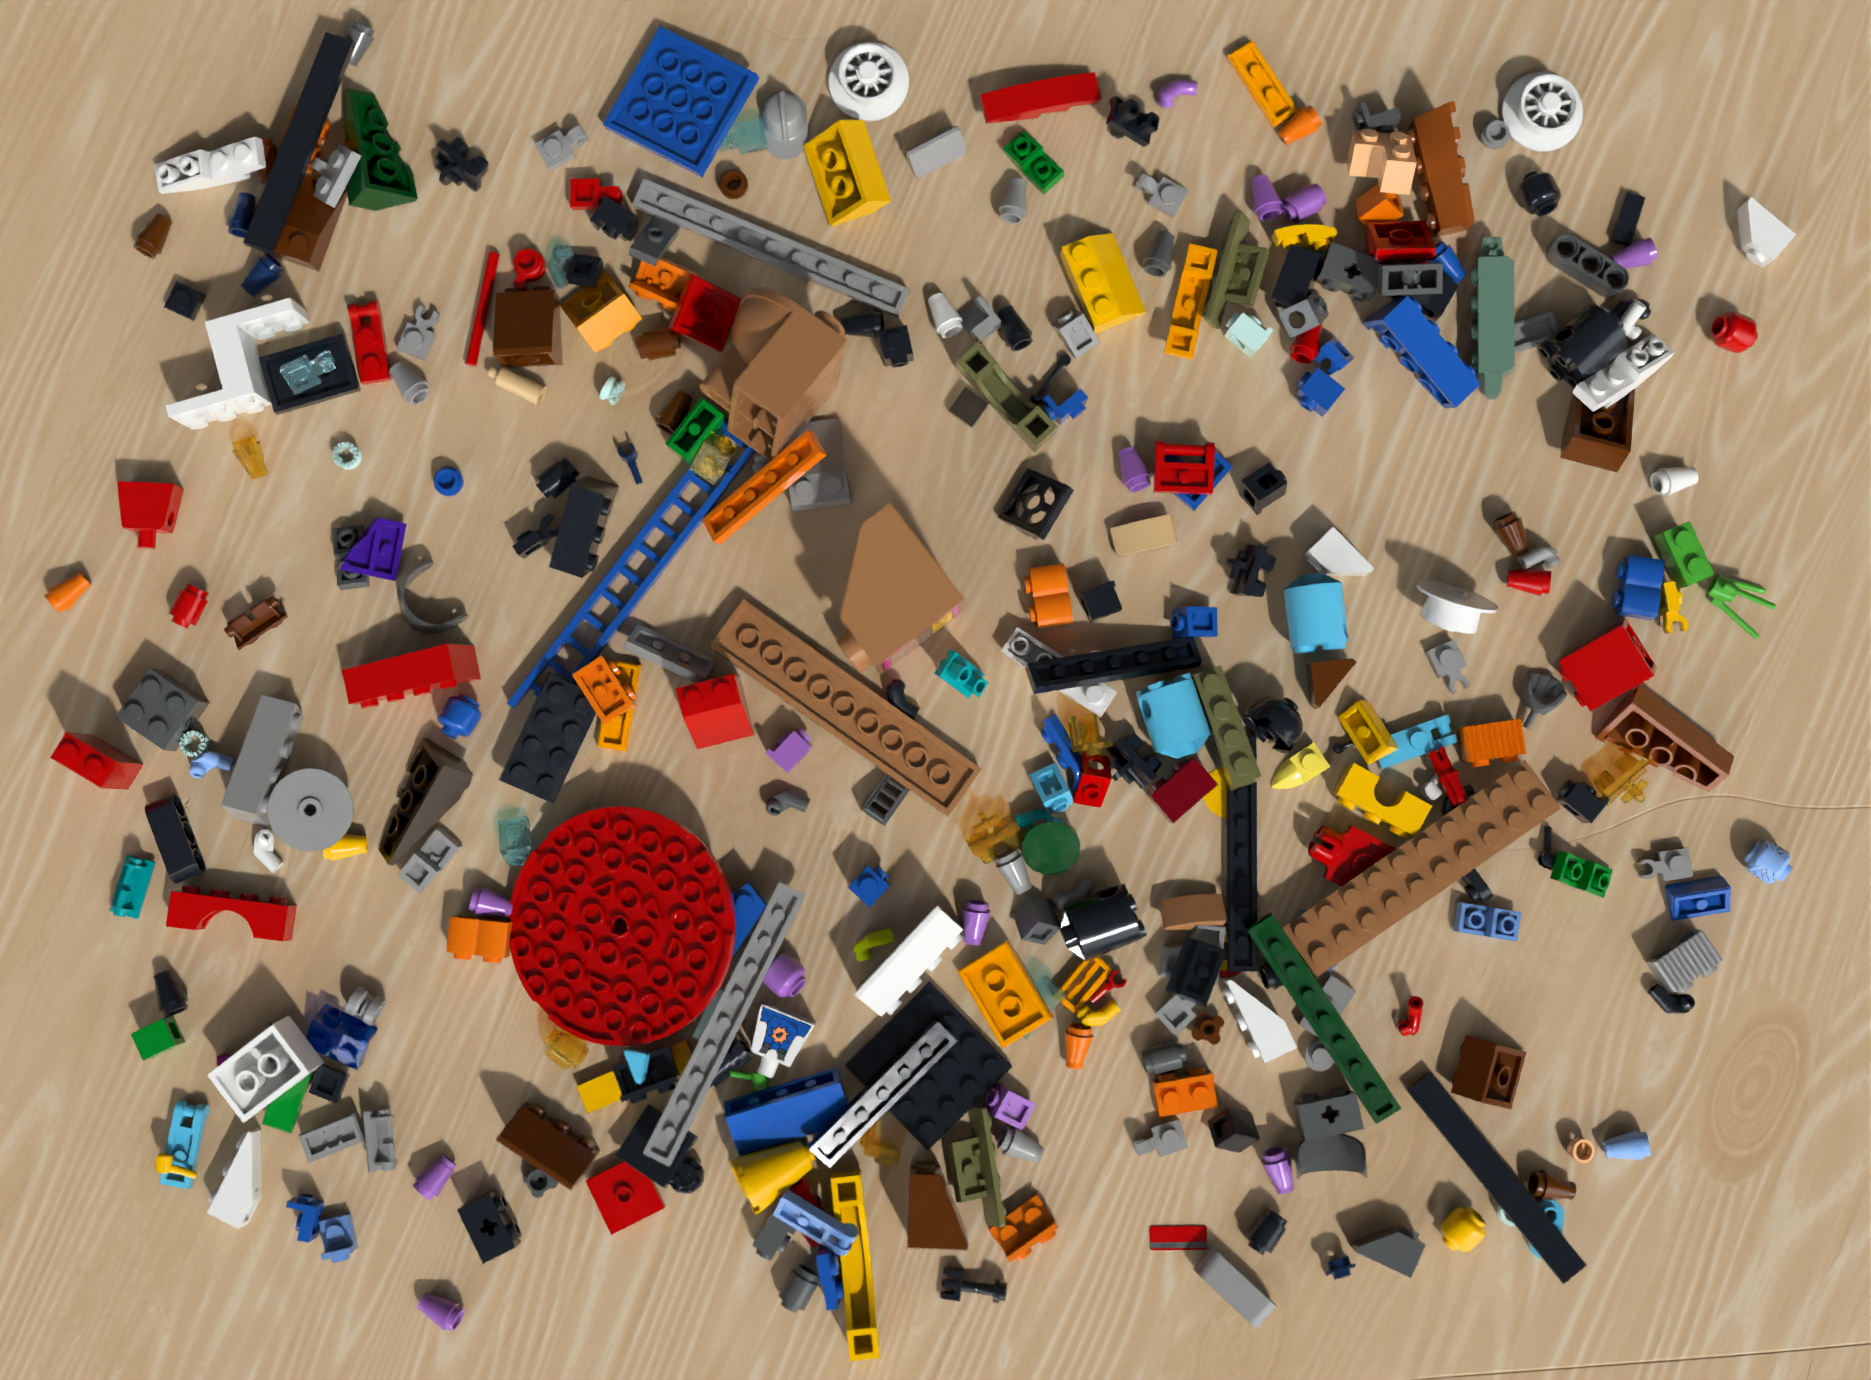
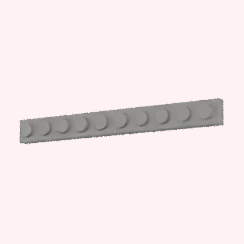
(771, 248)
(724, 1024)

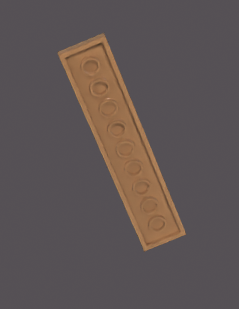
(845, 708)
(1421, 868)

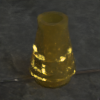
(250, 456)

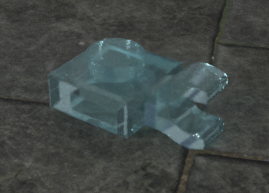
(747, 136)
(304, 374)

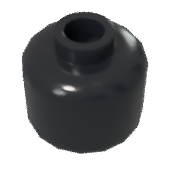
(1539, 193)

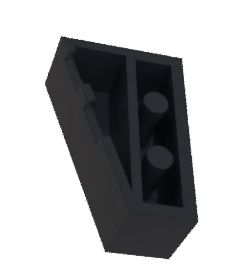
(583, 526)

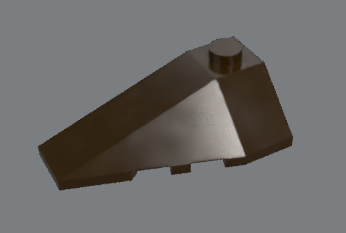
(432, 789)

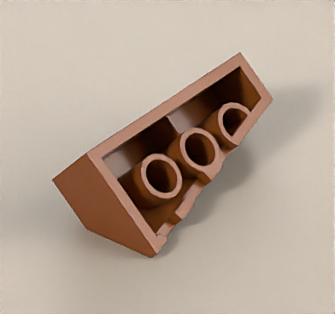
(1441, 171)
(1666, 740)

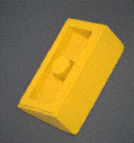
(1367, 731)

